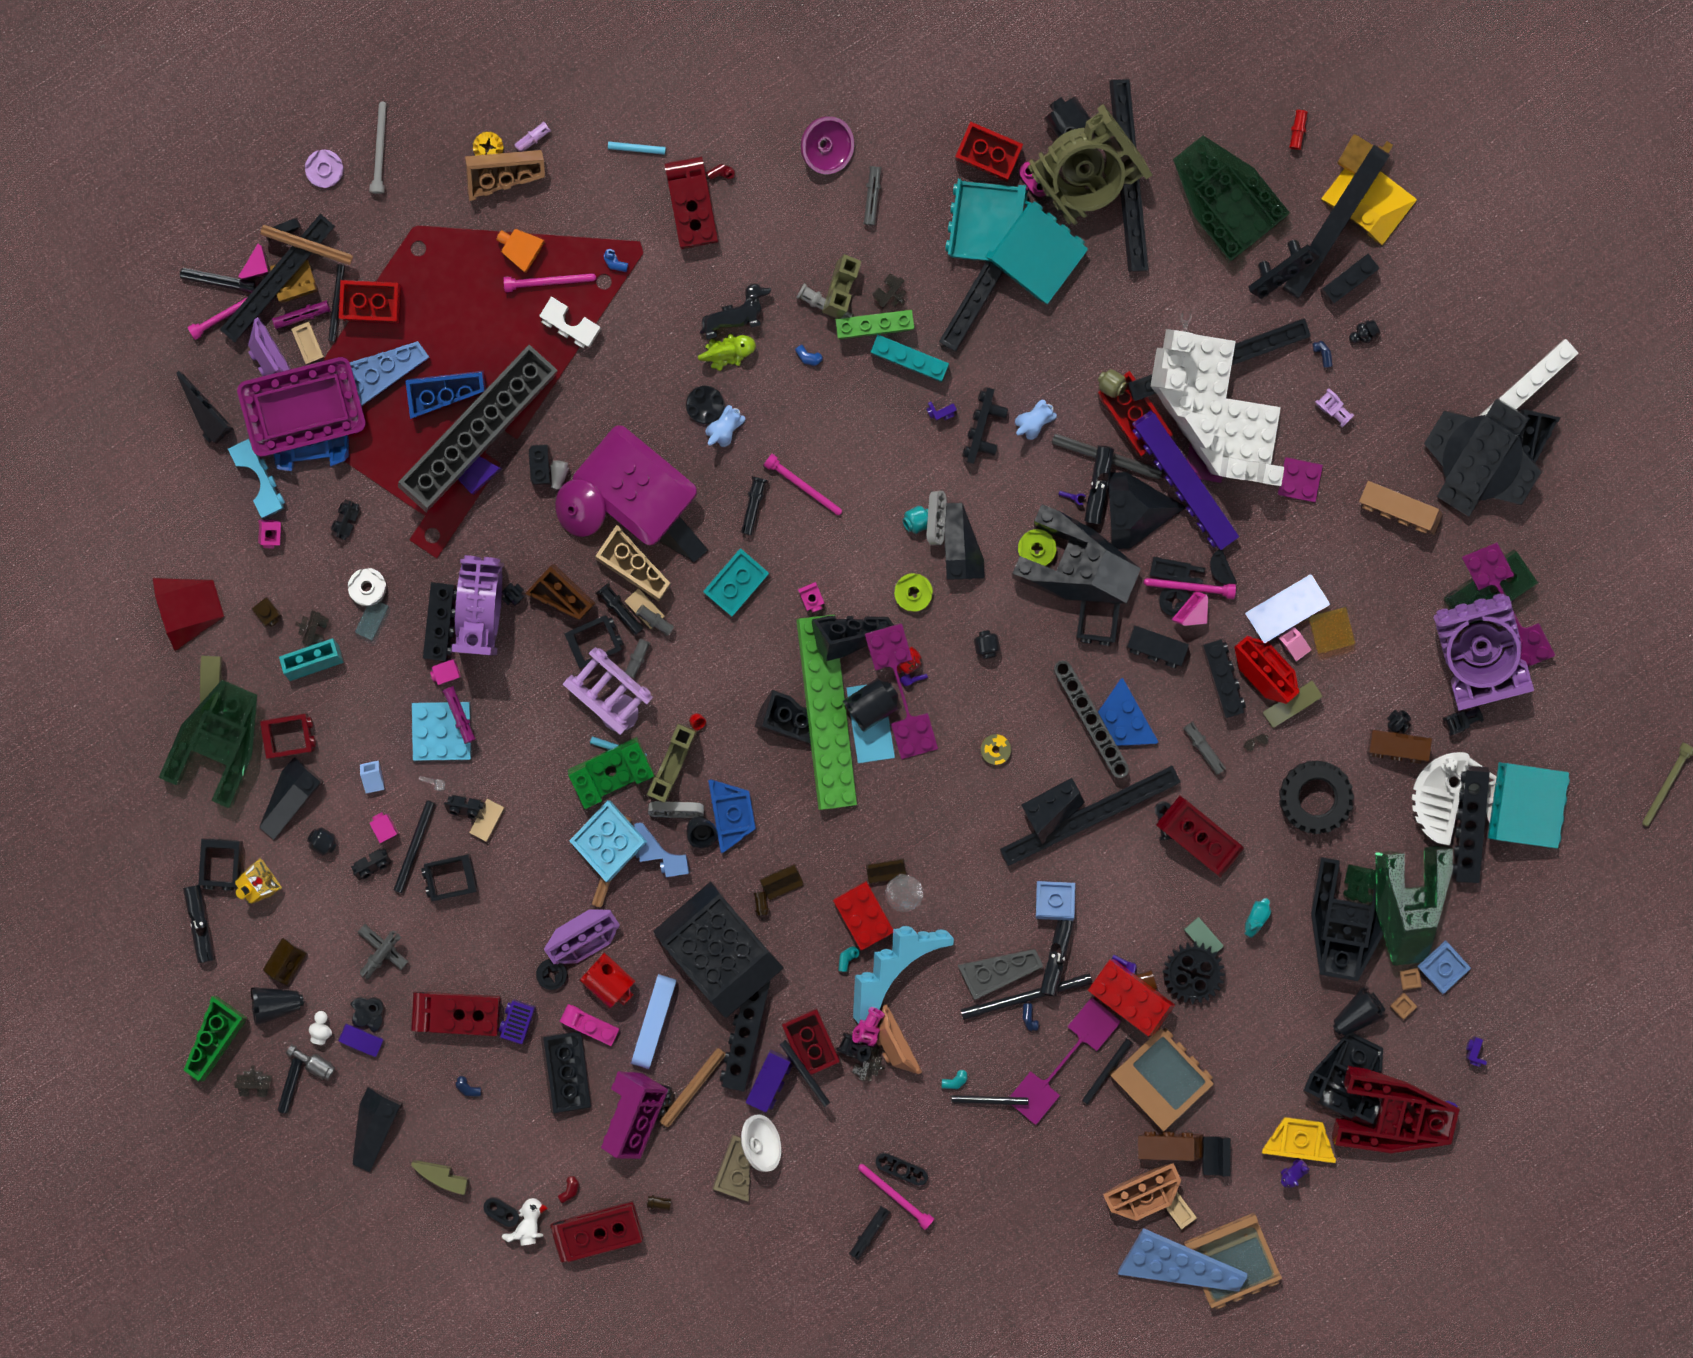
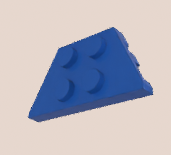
(1125, 719)
(732, 813)

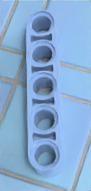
(653, 1021)

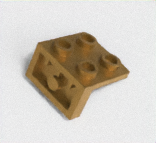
(1356, 153)
(299, 285)

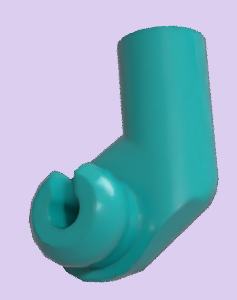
(846, 956)
(957, 1082)

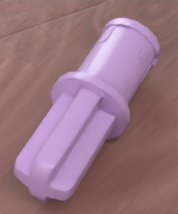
(532, 137)

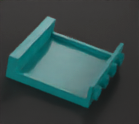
(982, 217)
(1038, 252)
(1528, 805)

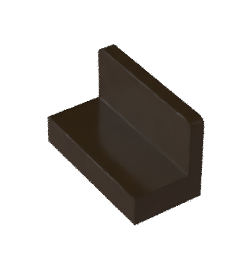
(885, 870)
(782, 881)
(284, 962)

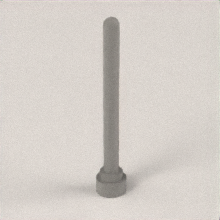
(377, 184)

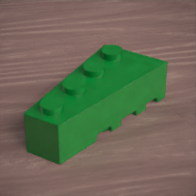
(216, 1033)

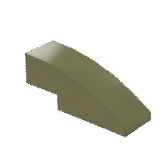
(209, 674)
(1281, 712)
(441, 1176)

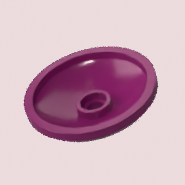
(837, 145)
(587, 505)

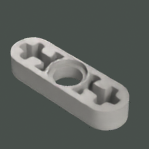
(935, 525)
(675, 809)

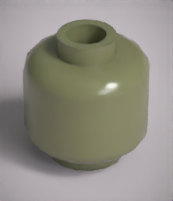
(1112, 383)

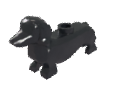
(738, 315)

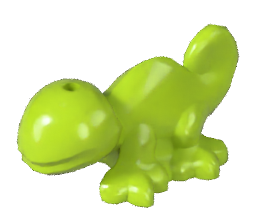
(729, 351)

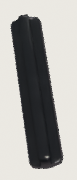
(289, 1086)

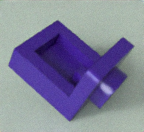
(946, 413)
(1473, 1047)

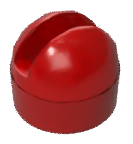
(697, 721)

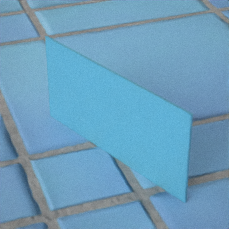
(876, 741)

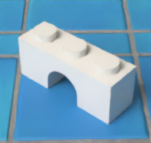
(583, 333)

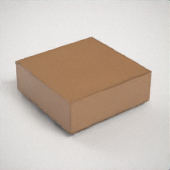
(1410, 978)
(1403, 1006)

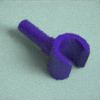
(1072, 496)
(906, 680)
(1129, 965)

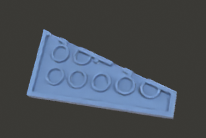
(382, 370)
(1169, 1261)

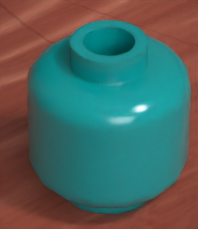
(916, 519)

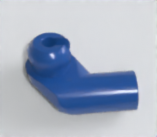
(612, 261)
(808, 358)

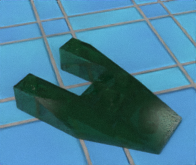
(221, 731)
(1411, 913)

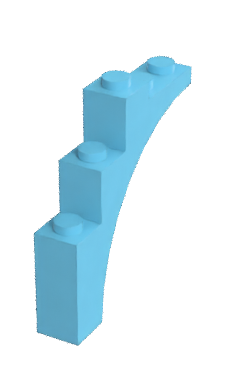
(906, 947)

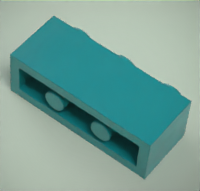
(311, 659)

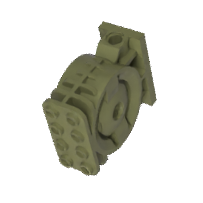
(1079, 148)

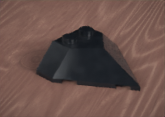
(1136, 509)

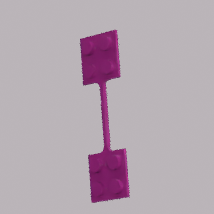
(1298, 481)
(1489, 568)
(888, 649)
(1092, 1026)

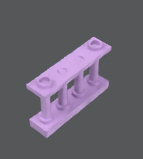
(590, 696)

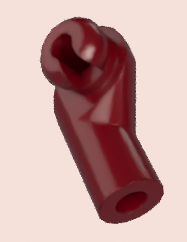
(721, 170)
(571, 1190)

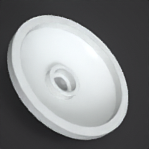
(761, 1143)

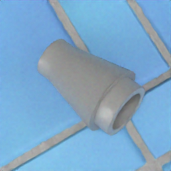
(558, 473)

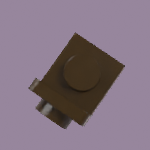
(267, 612)

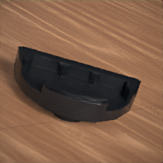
(1220, 568)

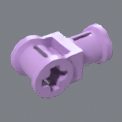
(1333, 407)

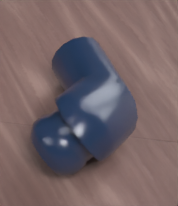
(1321, 347)
(1027, 1018)
(465, 1089)

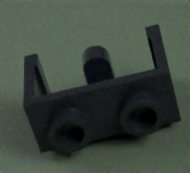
(539, 464)

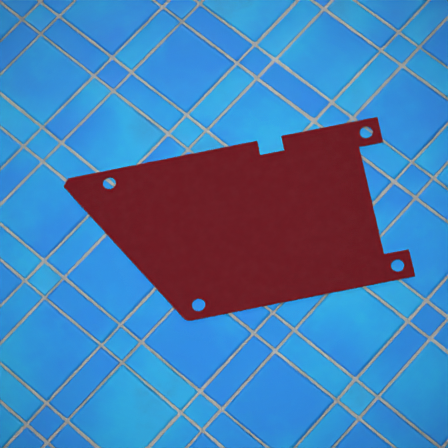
(466, 324)

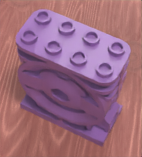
(478, 605)
(1490, 681)

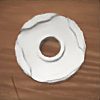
(372, 596)

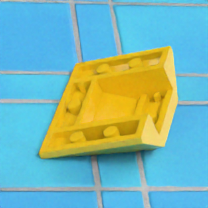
(1379, 209)

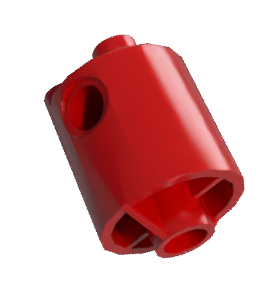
(608, 981)

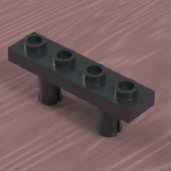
(1272, 279)
(980, 415)

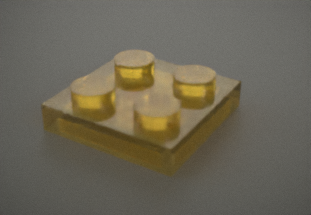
(1331, 630)

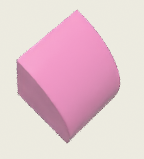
(1295, 643)

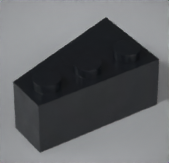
(1537, 432)
(1053, 807)

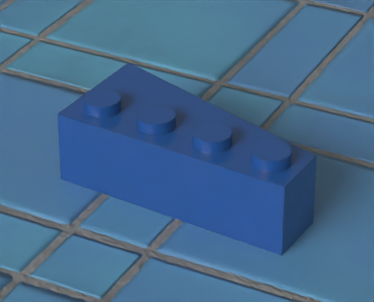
(438, 391)

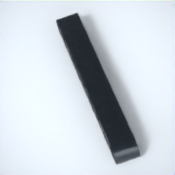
(1339, 217)

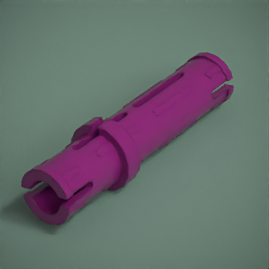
(280, 321)
(462, 722)

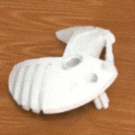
(1438, 801)

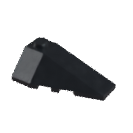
(209, 419)
(683, 540)
(961, 547)
(842, 637)
(784, 717)
(291, 792)
(373, 1125)

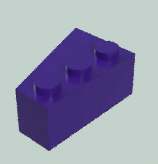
(478, 475)
(769, 1081)

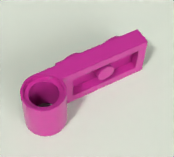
(589, 1024)

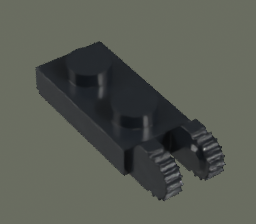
(1174, 570)

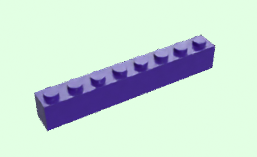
(1185, 480)

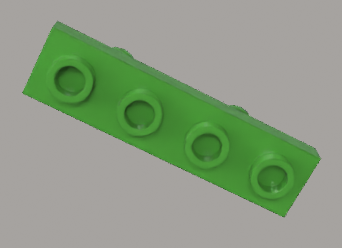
(874, 324)

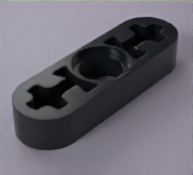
(886, 1167)

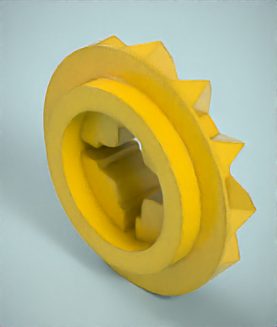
(483, 138)

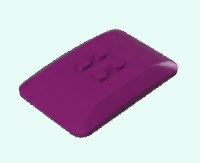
(301, 406)
(637, 485)

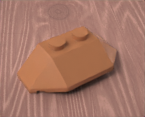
(894, 1043)
(1144, 1193)

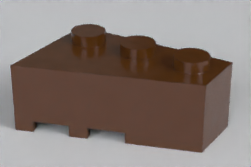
(1399, 746)
(1170, 1146)

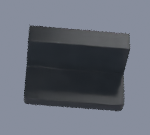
(1216, 1155)

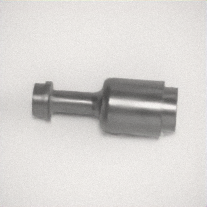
(314, 1064)

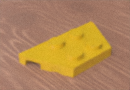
(1300, 1140)

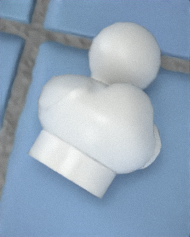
(318, 1030)

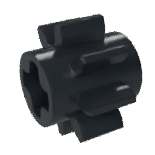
(512, 594)
(1399, 721)

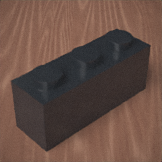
(1350, 279)
(1157, 646)

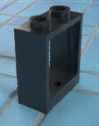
(610, 624)
(1086, 638)
(220, 843)
(469, 874)

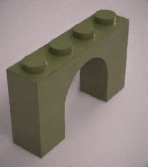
(672, 763)

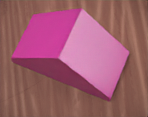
(256, 264)
(1193, 611)

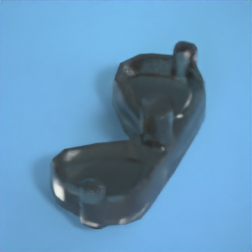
(1249, 744)

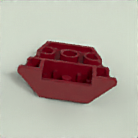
(187, 607)

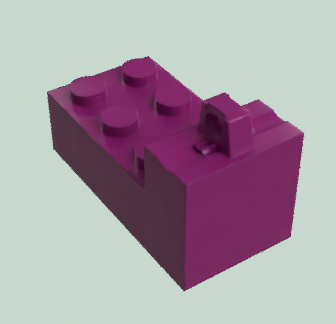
(634, 1114)

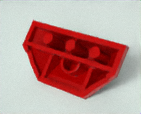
(1266, 669)

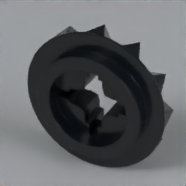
(1167, 606)
(548, 983)

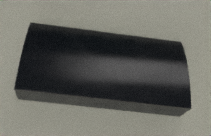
(565, 1072)

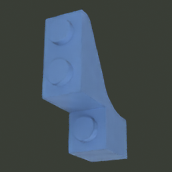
(671, 865)

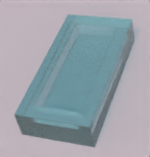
(371, 620)

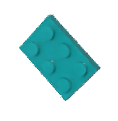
(736, 582)

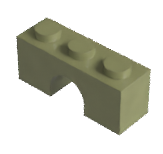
(842, 279)

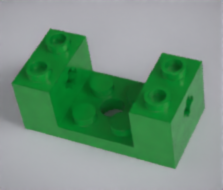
(593, 782)

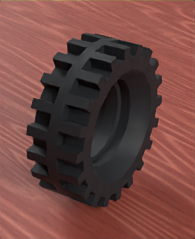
(1290, 797)

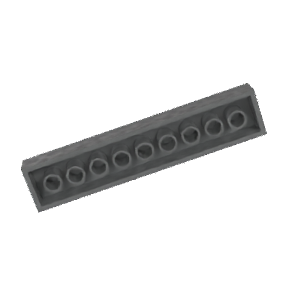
(477, 428)

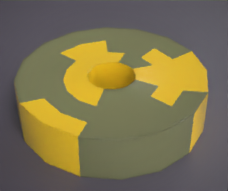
(995, 758)

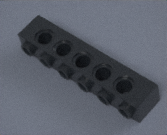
(1479, 776)
(739, 1081)

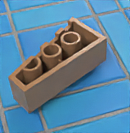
(502, 171)
(1401, 507)

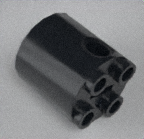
(1066, 116)
(872, 703)

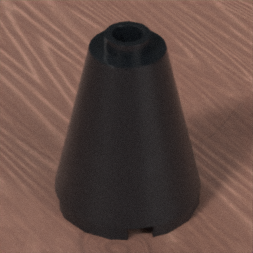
(274, 1003)
(1359, 1013)

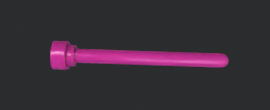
(511, 283)
(198, 329)
(772, 463)
(1227, 590)
(924, 1219)

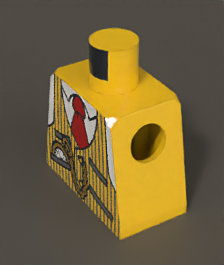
(257, 883)

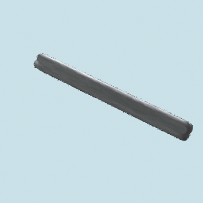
(1117, 459)

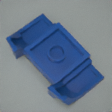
(334, 448)

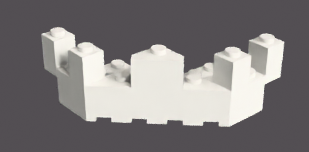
(1225, 433)

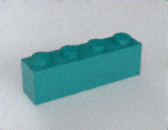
(909, 358)

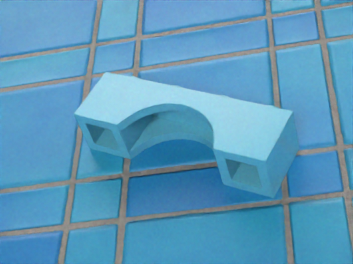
(267, 500)

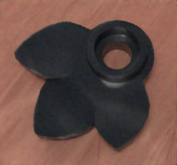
(365, 1014)

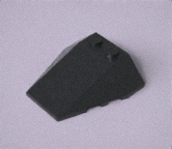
(1326, 1081)

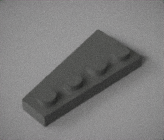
(995, 972)

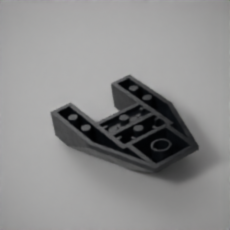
(1088, 569)
(1342, 929)

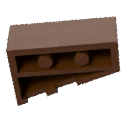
(561, 592)

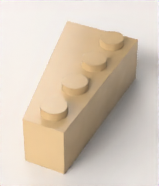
(630, 563)

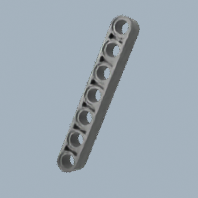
(1098, 725)

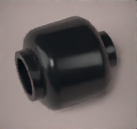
(987, 644)
(321, 841)

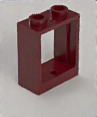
(268, 741)

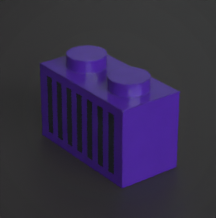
(517, 1021)

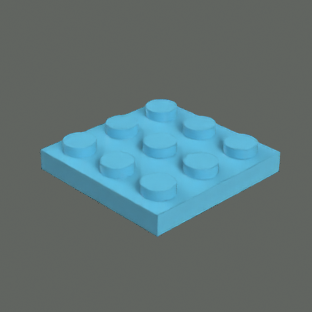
(436, 734)
(608, 841)

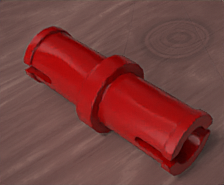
(1298, 129)

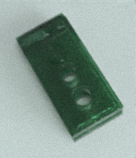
(1468, 591)

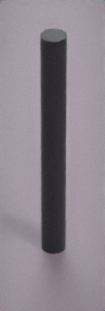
(335, 307)
(1107, 1070)
(804, 1072)
(990, 1100)

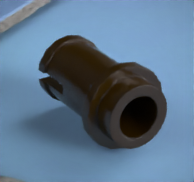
(761, 903)
(658, 1203)

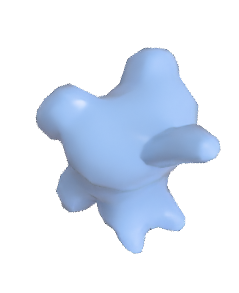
(1032, 421)
(723, 428)

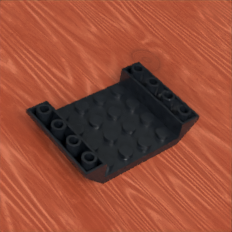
(717, 950)

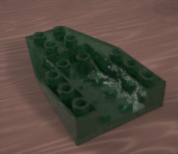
(1227, 197)

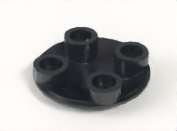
(705, 404)

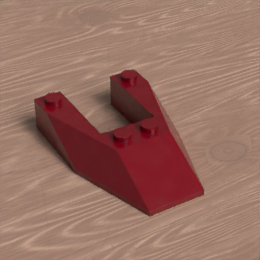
(1406, 1118)

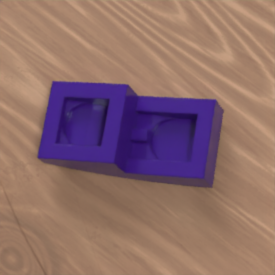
(360, 1040)

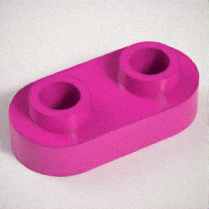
(1030, 181)

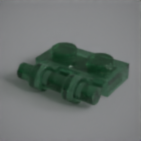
(1361, 877)

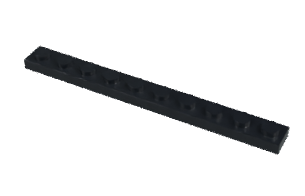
(1130, 193)
(1243, 351)
(1093, 814)

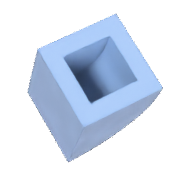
(371, 776)

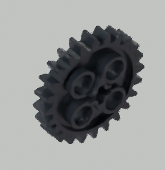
(1189, 989)

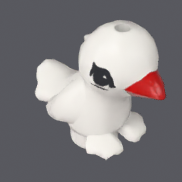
(527, 1229)

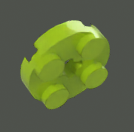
(1045, 541)
(923, 596)

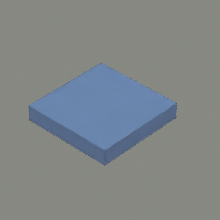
(1055, 900)
(1444, 967)

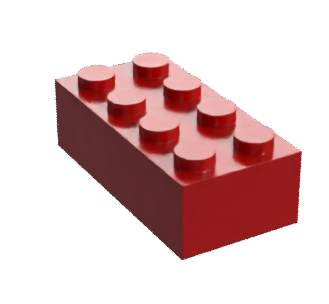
(1127, 411)
(1131, 997)

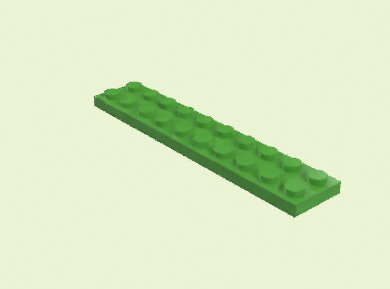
(826, 722)

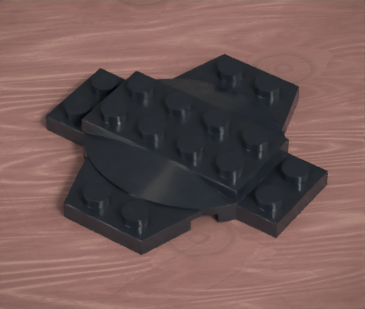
(1483, 457)

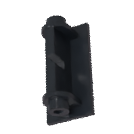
(346, 511)
(456, 806)
(364, 869)

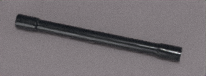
(977, 1010)

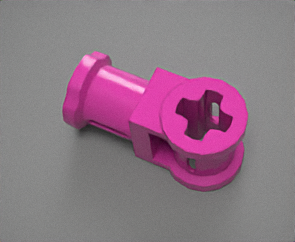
(868, 1029)

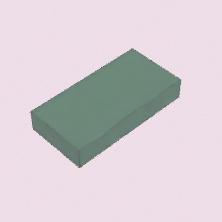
(1201, 933)

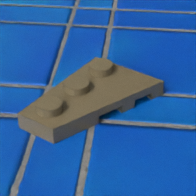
(734, 1171)

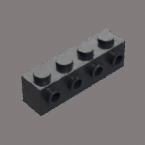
(439, 622)
(1222, 678)

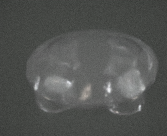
(904, 893)

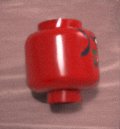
(911, 665)

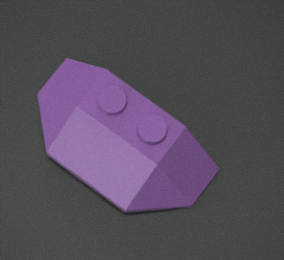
(265, 350)
(582, 936)

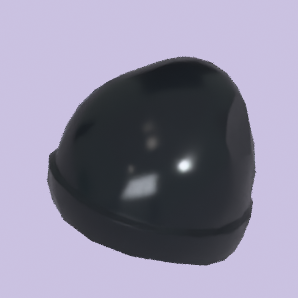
(701, 832)

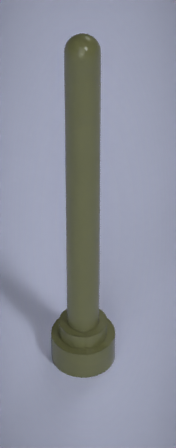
(1685, 752)

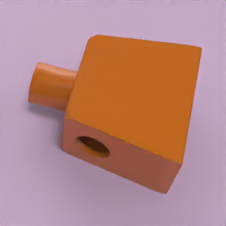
(520, 247)

